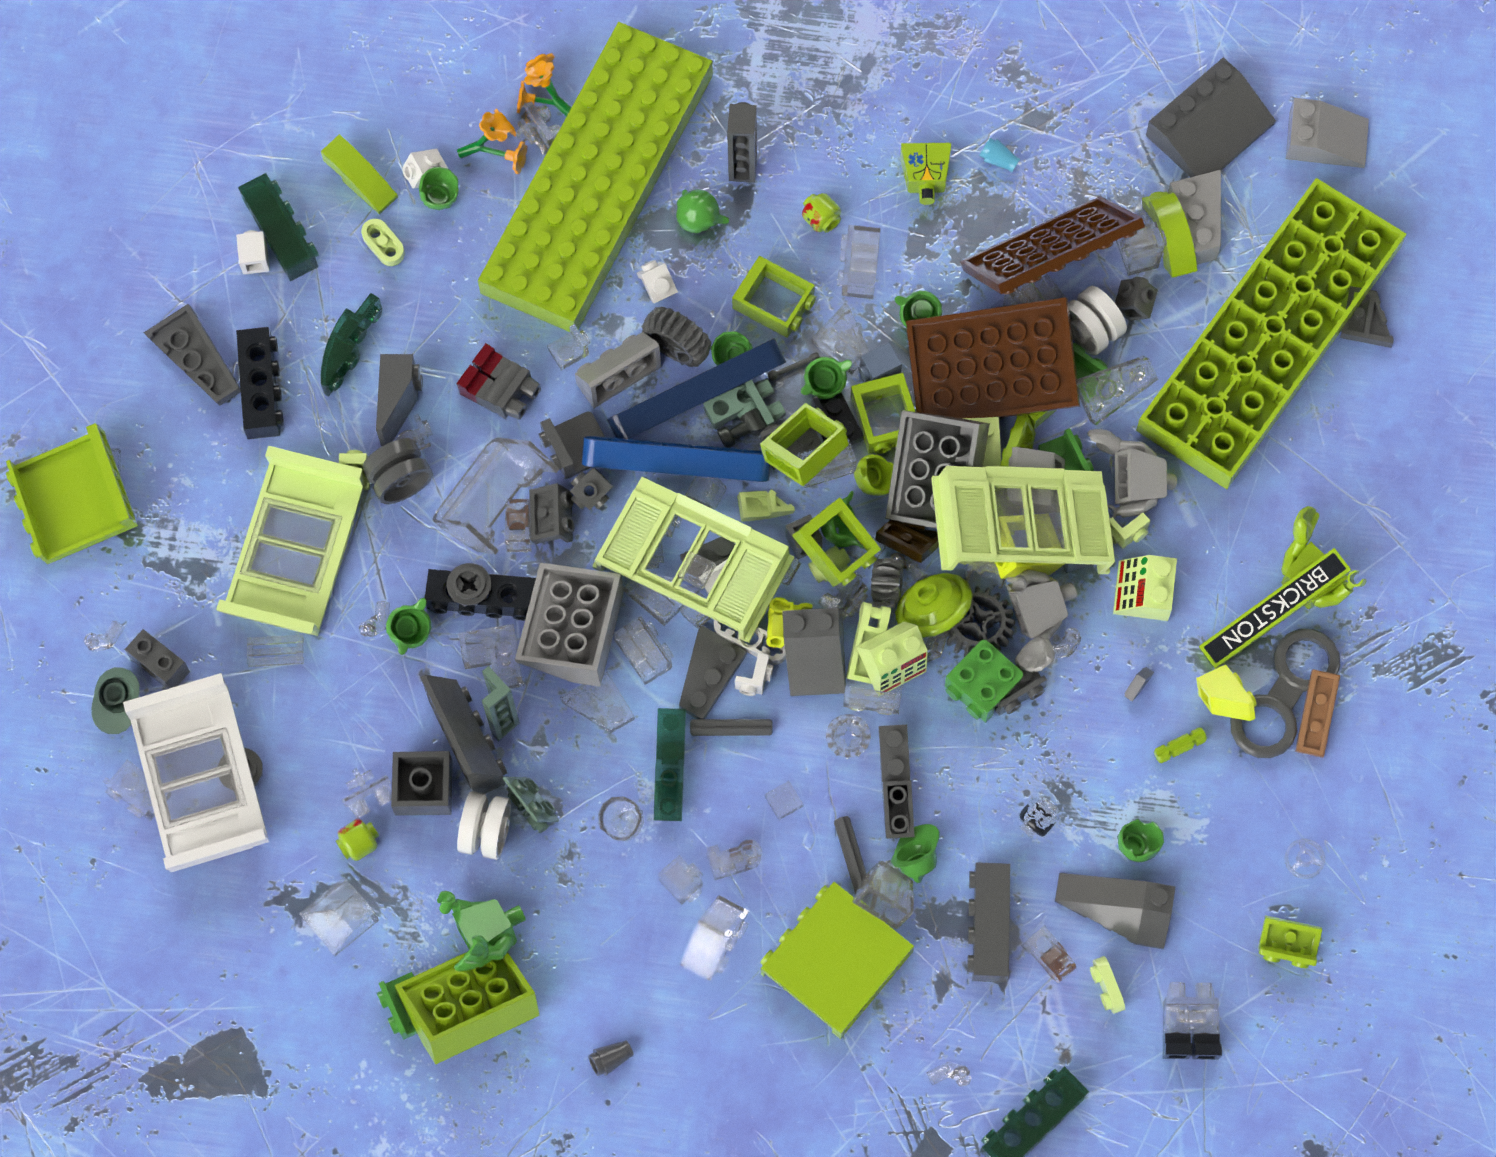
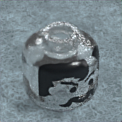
(1039, 817)

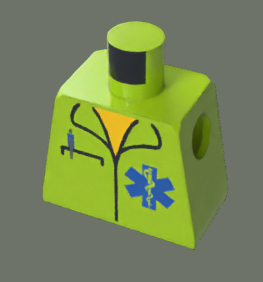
(925, 168)

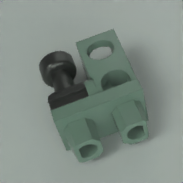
(748, 405)

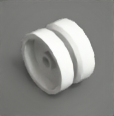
(1095, 320)
(484, 825)

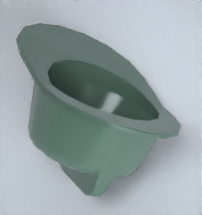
(110, 692)

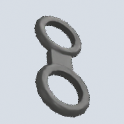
(1285, 693)

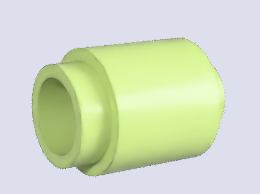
(839, 559)

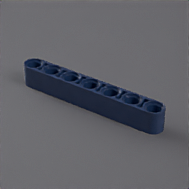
(697, 390)

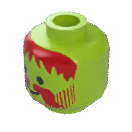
(821, 212)
(357, 839)

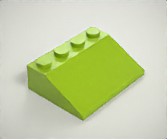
(466, 1007)

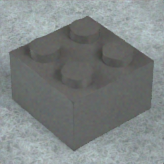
(422, 783)

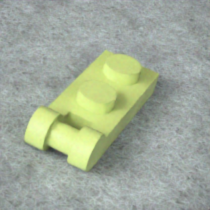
(856, 668)

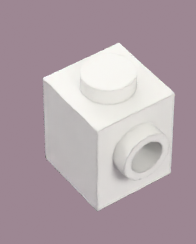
(252, 252)

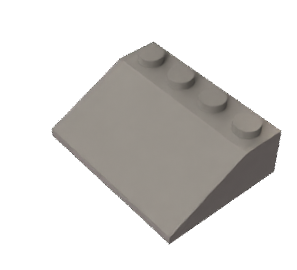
(571, 622)

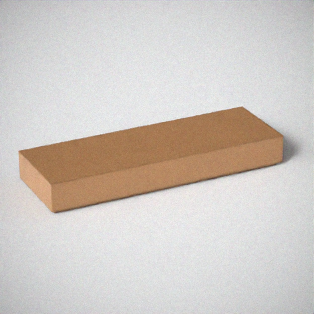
(1317, 713)

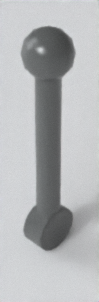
(773, 375)

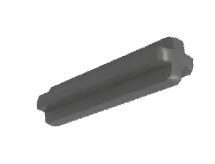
(730, 727)
(850, 850)

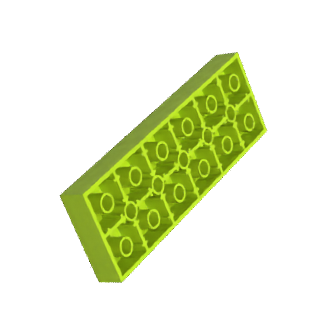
(596, 177)
(1270, 333)

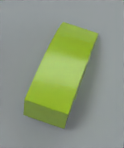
(358, 174)

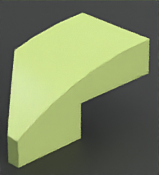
(762, 505)

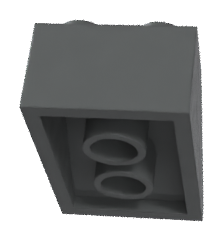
(396, 393)
(815, 651)

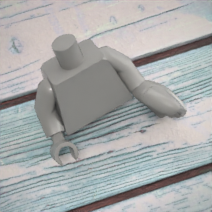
(1139, 474)
(1039, 612)

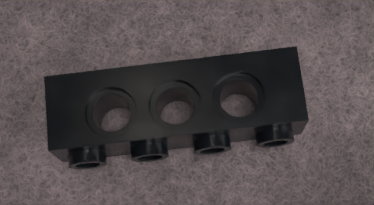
(251, 344)
(493, 607)

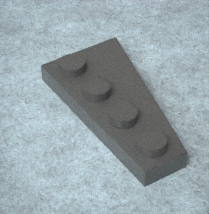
(191, 349)

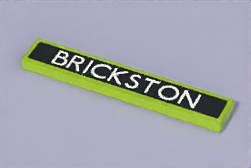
(1275, 608)

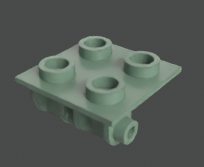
(525, 795)

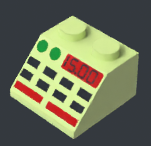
(1145, 587)
(894, 656)

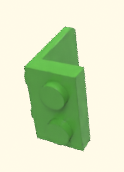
(982, 680)

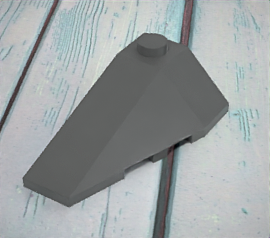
(1125, 906)

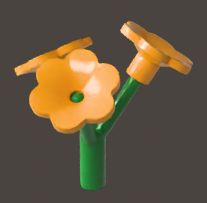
(539, 73)
(496, 128)

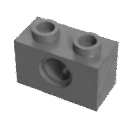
(157, 660)

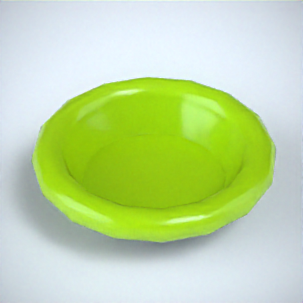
(935, 603)

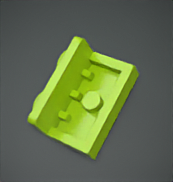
(1289, 941)

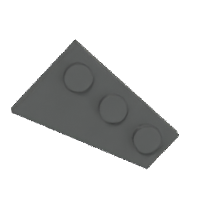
(709, 672)

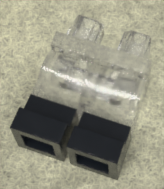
(1191, 1013)

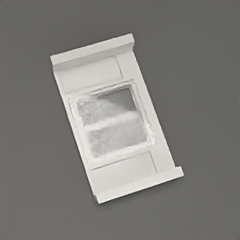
(196, 772)

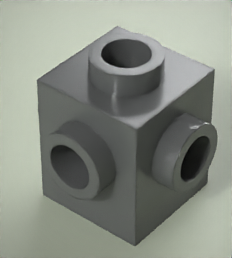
(1136, 298)
(598, 482)

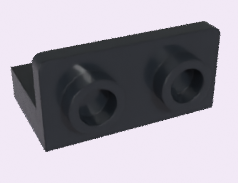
(838, 409)

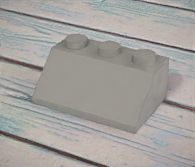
(618, 368)

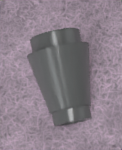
(609, 1057)

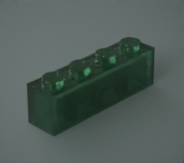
(278, 226)

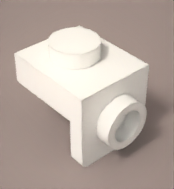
(419, 163)
(657, 280)
(762, 673)

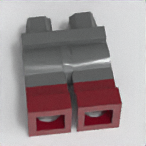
(497, 384)

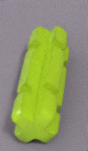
(1180, 745)

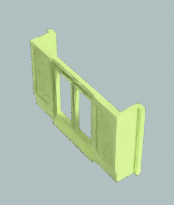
(745, 581)

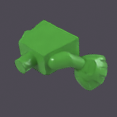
(483, 928)

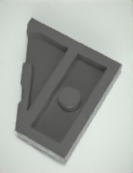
(1367, 321)

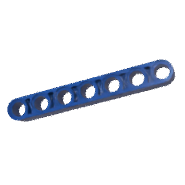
(675, 458)

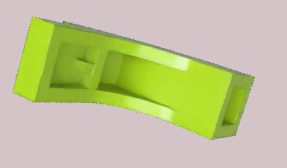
(1169, 215)

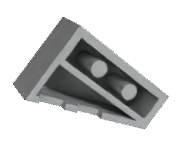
(1202, 207)

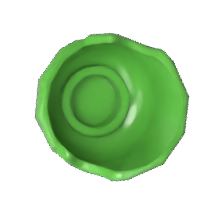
(438, 188)
(729, 346)
(1140, 840)

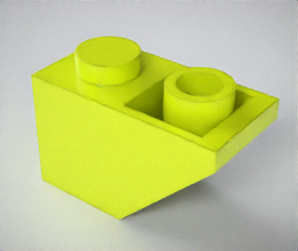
(1225, 694)

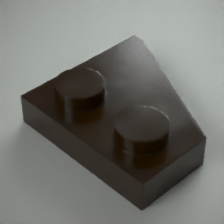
(908, 539)

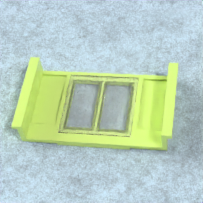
(1022, 516)
(295, 542)

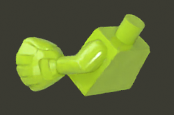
(1302, 555)

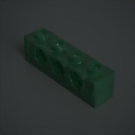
(1071, 1095)

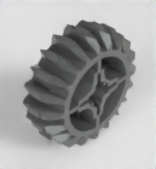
(677, 336)
(987, 618)

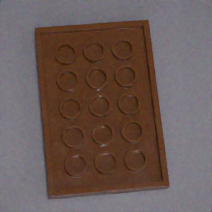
(1052, 245)
(994, 361)

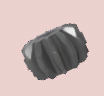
(887, 580)

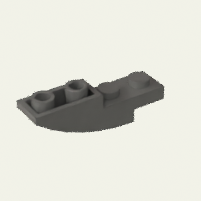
(896, 781)

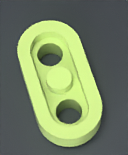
(383, 244)
(1111, 996)

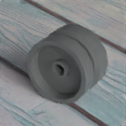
(397, 471)

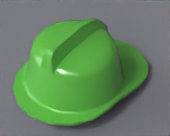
(917, 854)

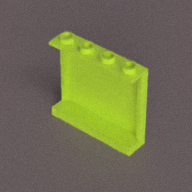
(71, 496)
(836, 958)

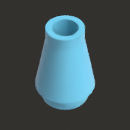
(999, 155)

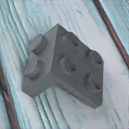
(567, 441)

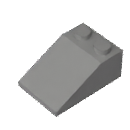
(1326, 134)

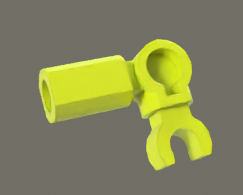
(775, 634)

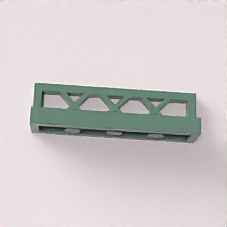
(499, 705)

